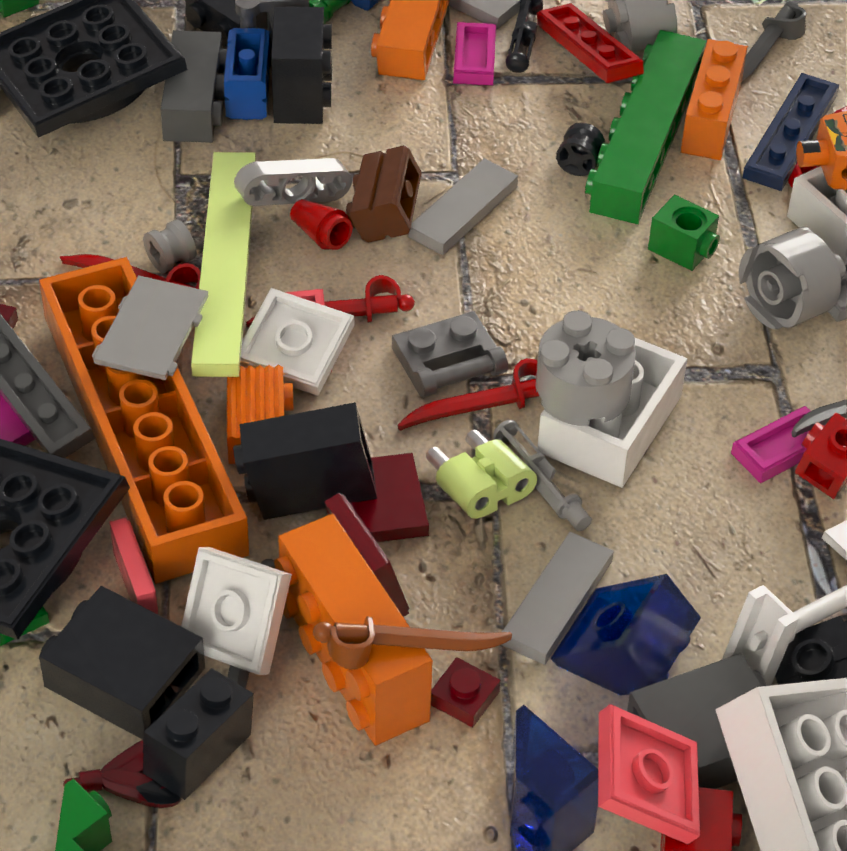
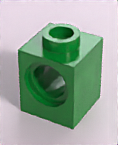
(684, 232)

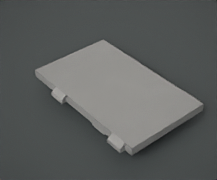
(151, 328)

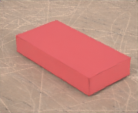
(132, 565)

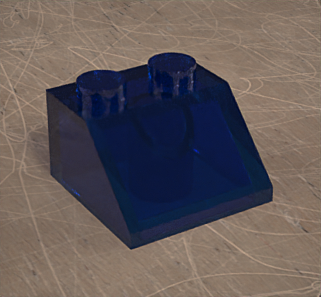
(628, 634)
(549, 789)

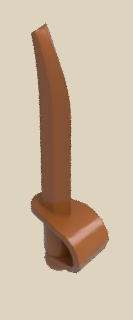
(352, 643)

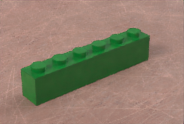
(646, 128)

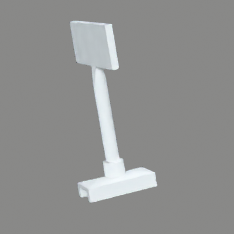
(769, 626)

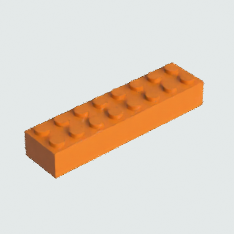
(144, 430)

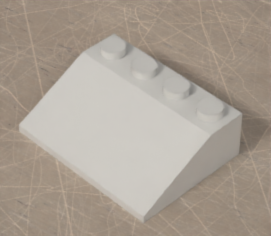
(792, 762)

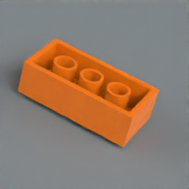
(338, 586)

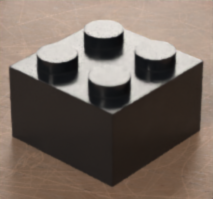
(301, 65)

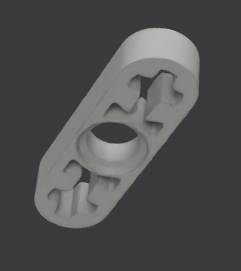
(265, 181)

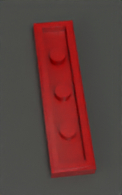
(590, 43)

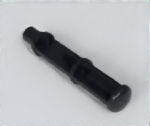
(523, 35)

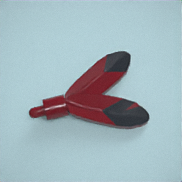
(125, 779)

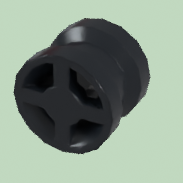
(580, 149)

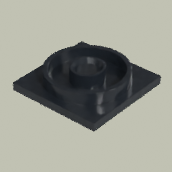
(108, 45)
(53, 515)

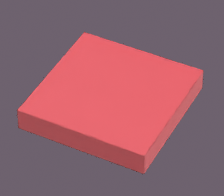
(648, 774)

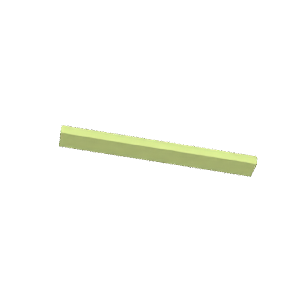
(223, 271)

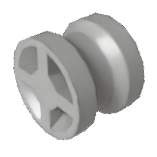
(169, 246)

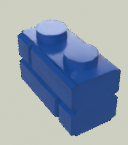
(247, 73)

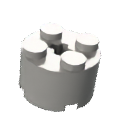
(639, 21)
(791, 278)
(585, 369)

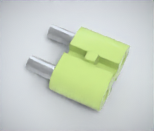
(484, 479)

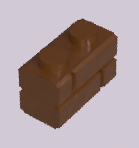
(384, 194)

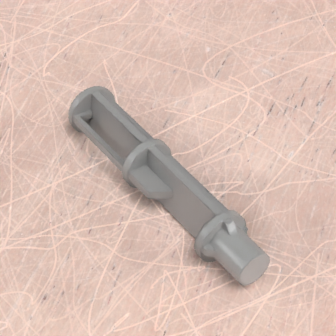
(565, 507)

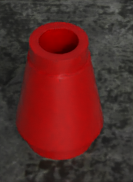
(322, 223)

